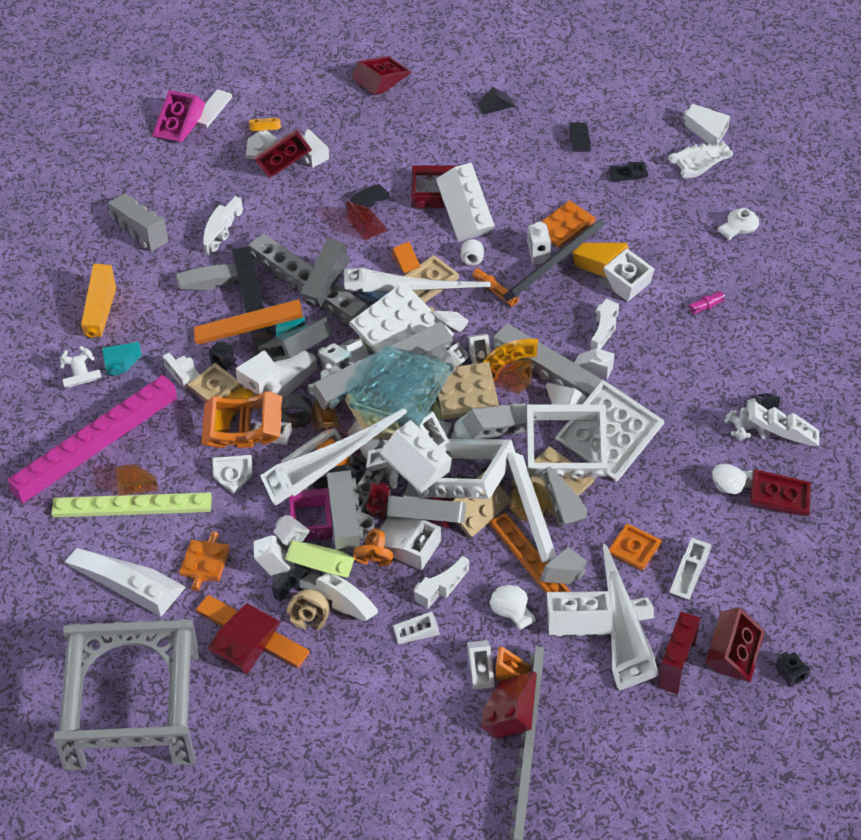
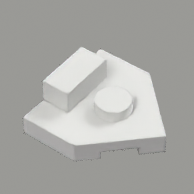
(258, 143)
(232, 471)

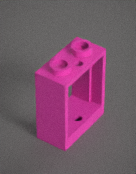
(313, 498)

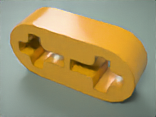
(264, 124)

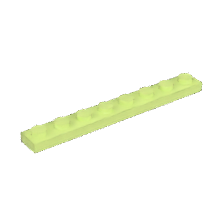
(131, 504)

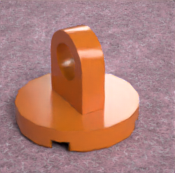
(373, 550)

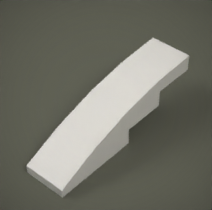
(788, 426)

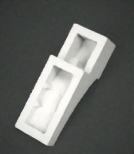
(606, 317)
(690, 568)
(442, 584)

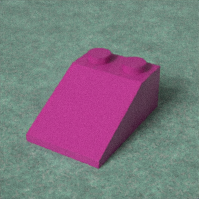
(178, 116)

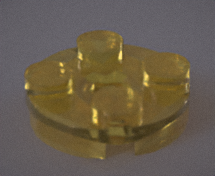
(517, 506)

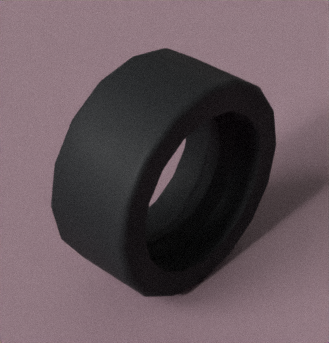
(297, 401)

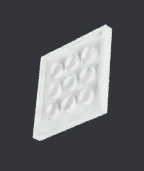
(394, 318)
(627, 430)

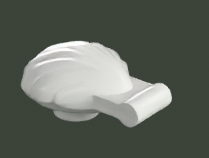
(739, 222)
(731, 479)
(511, 603)

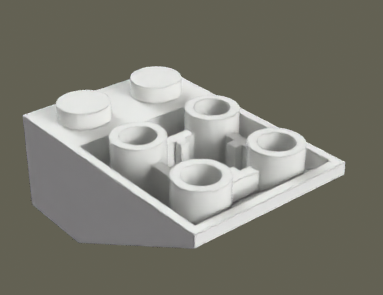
(411, 539)

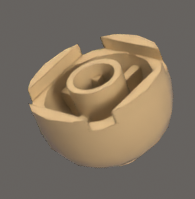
(305, 606)

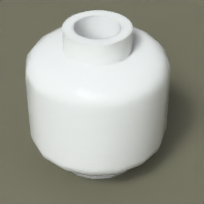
(472, 252)

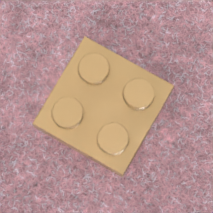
(213, 382)

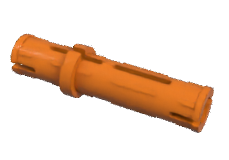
(495, 287)

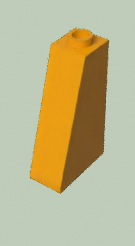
(98, 300)

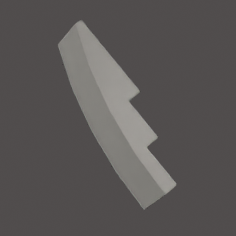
(207, 277)

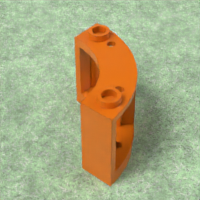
(266, 434)

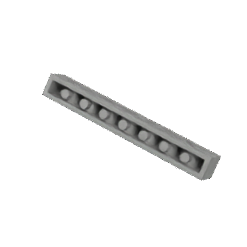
(296, 272)

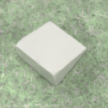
(643, 608)

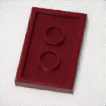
(780, 493)

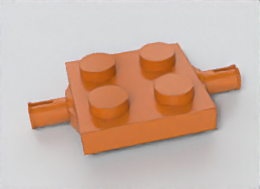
(204, 561)

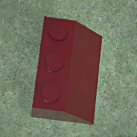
(283, 153)
(735, 645)

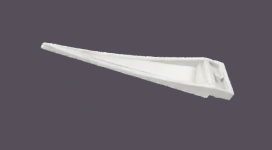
(376, 282)
(297, 474)
(631, 652)

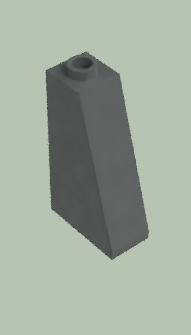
(325, 273)
(297, 340)

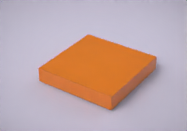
(634, 547)

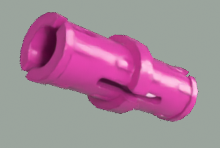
(706, 302)

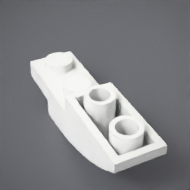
(218, 224)
(343, 595)

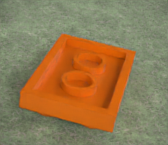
(567, 223)

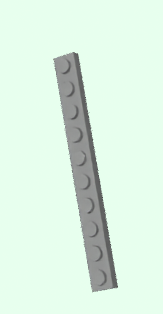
(526, 755)

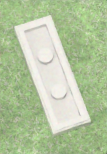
(214, 107)

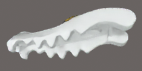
(697, 160)

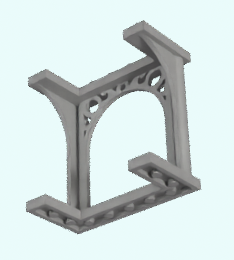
(79, 652)

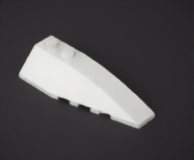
(130, 580)

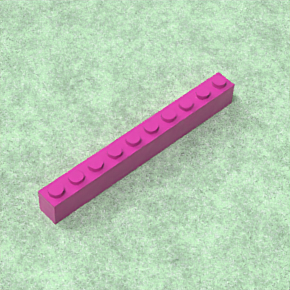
(92, 439)

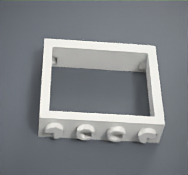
(568, 412)
(473, 449)

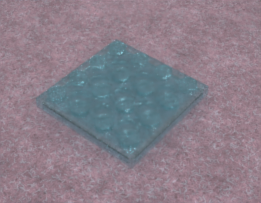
(401, 382)

